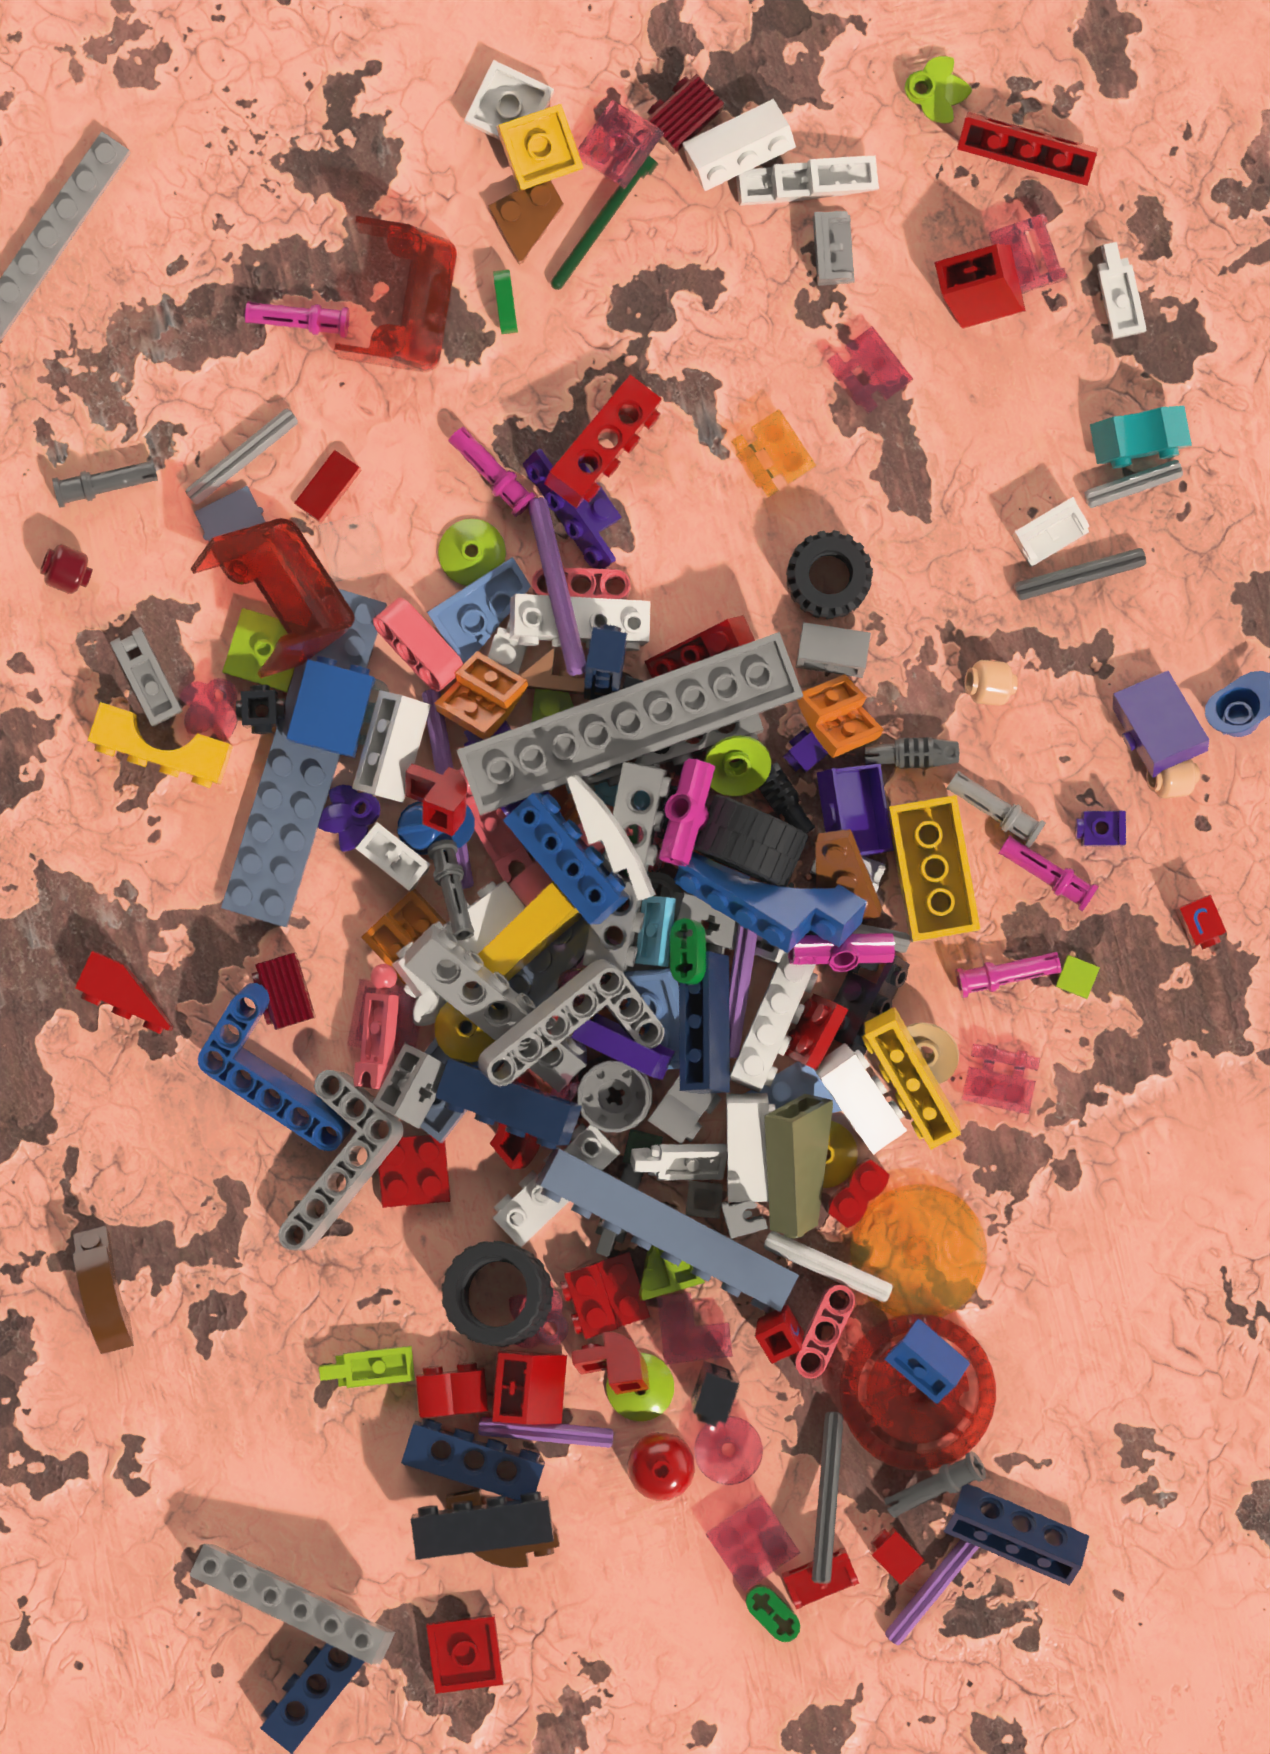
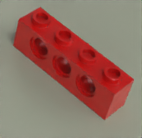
(1027, 148)
(631, 400)

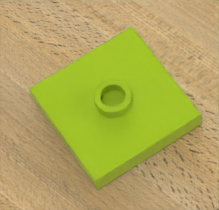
(252, 646)

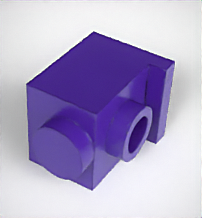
(805, 752)
(1115, 832)

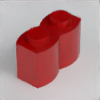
(852, 1200)
(451, 1391)

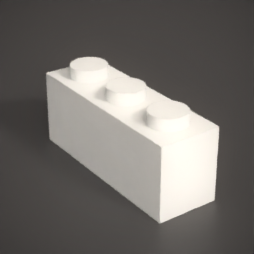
(739, 145)
(391, 745)
(861, 1097)
(747, 1147)

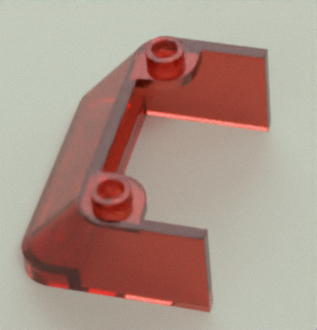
(420, 338)
(292, 583)

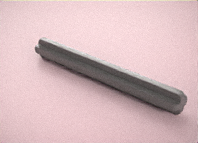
(827, 1497)

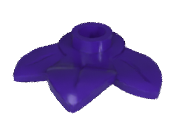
(344, 815)

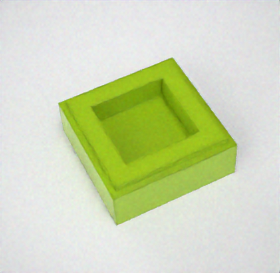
(1077, 977)

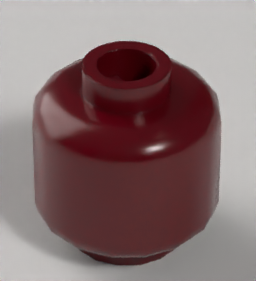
(66, 569)

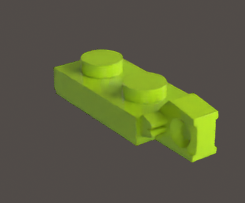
(371, 1367)

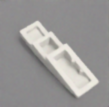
(808, 180)
(602, 825)

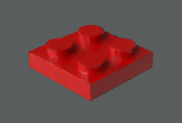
(815, 1031)
(415, 1173)
(465, 1654)

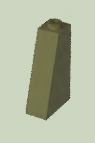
(796, 1163)

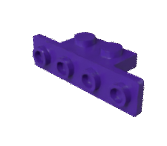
(580, 523)

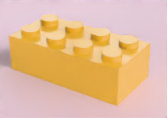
(933, 868)

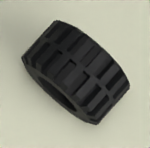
(833, 545)

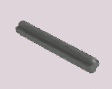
(1080, 574)

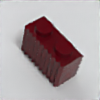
(685, 112)
(286, 990)

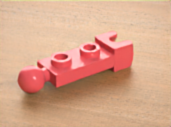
(497, 837)
(378, 1030)

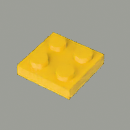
(539, 147)

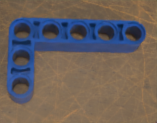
(265, 1076)

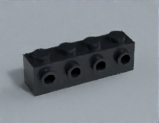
(483, 1526)

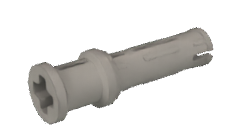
(1009, 816)

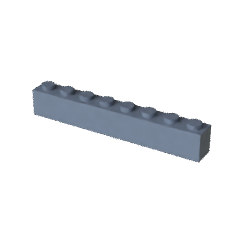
(667, 1229)

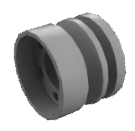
(595, 1091)

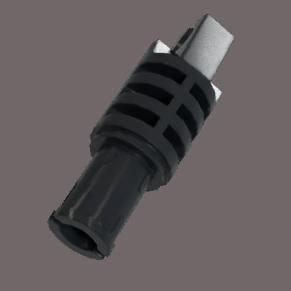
(784, 799)

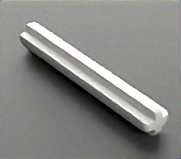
(828, 1266)

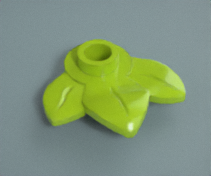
(942, 89)

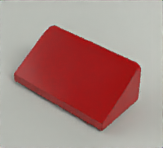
(328, 486)

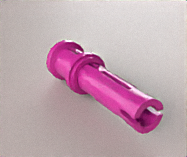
(314, 319)
(502, 482)
(1062, 881)
(992, 976)

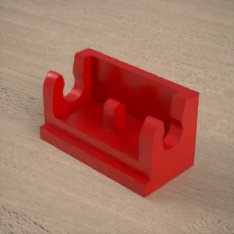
(805, 1591)

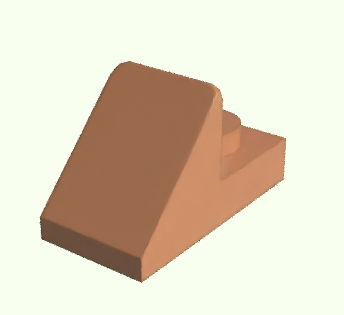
(541, 677)

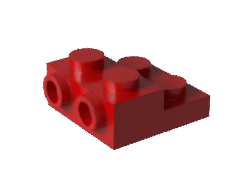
(604, 1295)

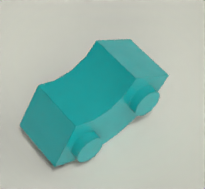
(1141, 435)

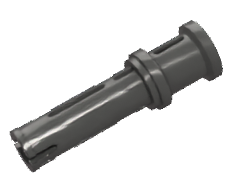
(88, 486)
(449, 877)
(948, 1479)

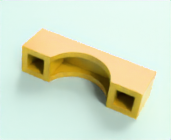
(119, 731)

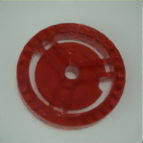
(915, 1419)

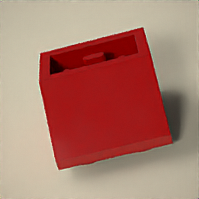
(981, 285)
(529, 1387)

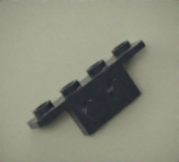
(867, 1001)

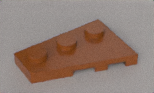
(842, 864)

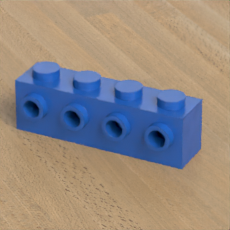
(567, 858)

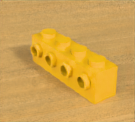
(912, 1078)

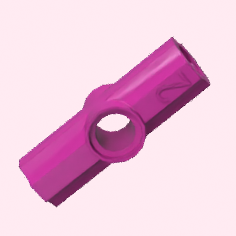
(686, 812)
(854, 950)

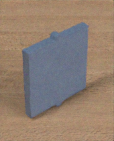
(230, 514)

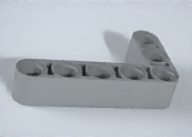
(569, 1019)
(345, 1163)

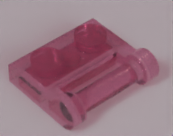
(1024, 260)

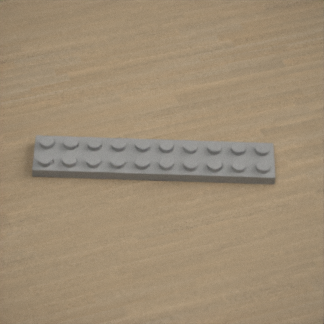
(630, 723)

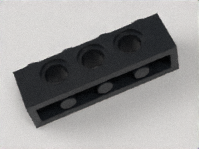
(714, 1393)

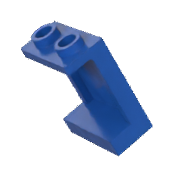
(331, 706)

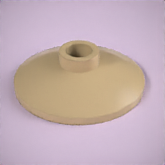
(945, 1052)

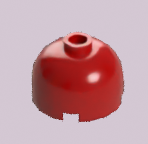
(661, 1466)

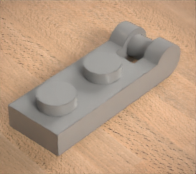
(147, 678)

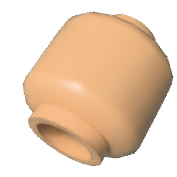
(990, 682)
(1175, 781)

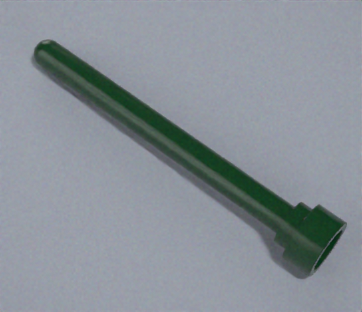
(599, 225)

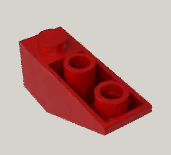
(708, 643)
(117, 985)

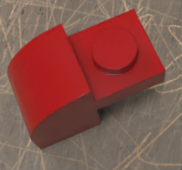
(441, 794)
(620, 1358)

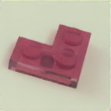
(685, 1340)

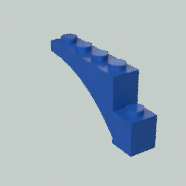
(772, 911)

